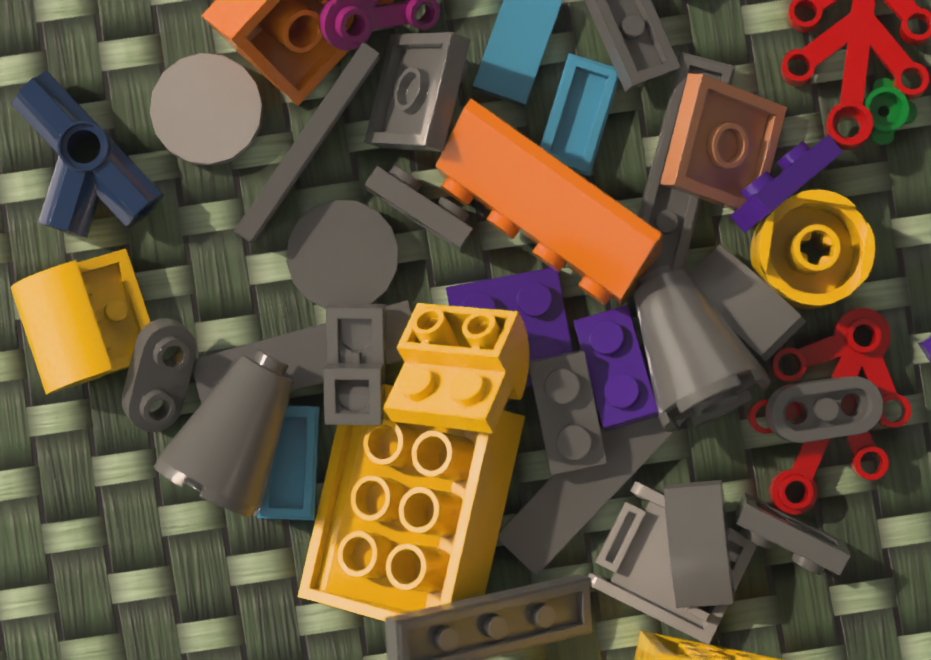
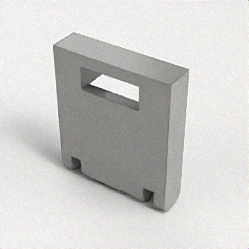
(642, 567)

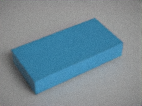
(516, 49)
(580, 113)
(294, 471)

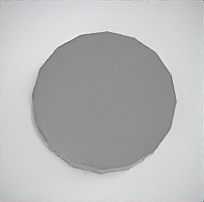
(206, 109)

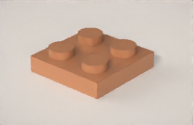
(721, 141)

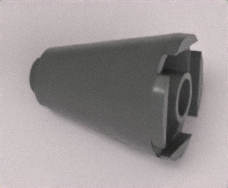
(691, 351)
(233, 436)

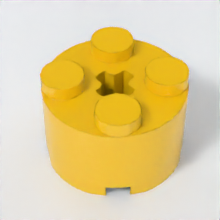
(836, 230)

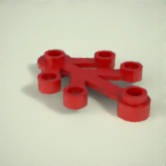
(860, 32)
(851, 360)

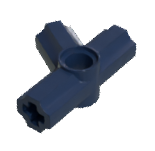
(79, 186)

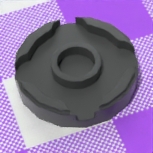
(342, 254)

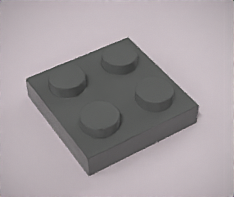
(418, 91)

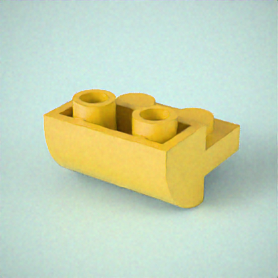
(81, 318)
(459, 367)

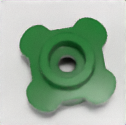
(899, 110)

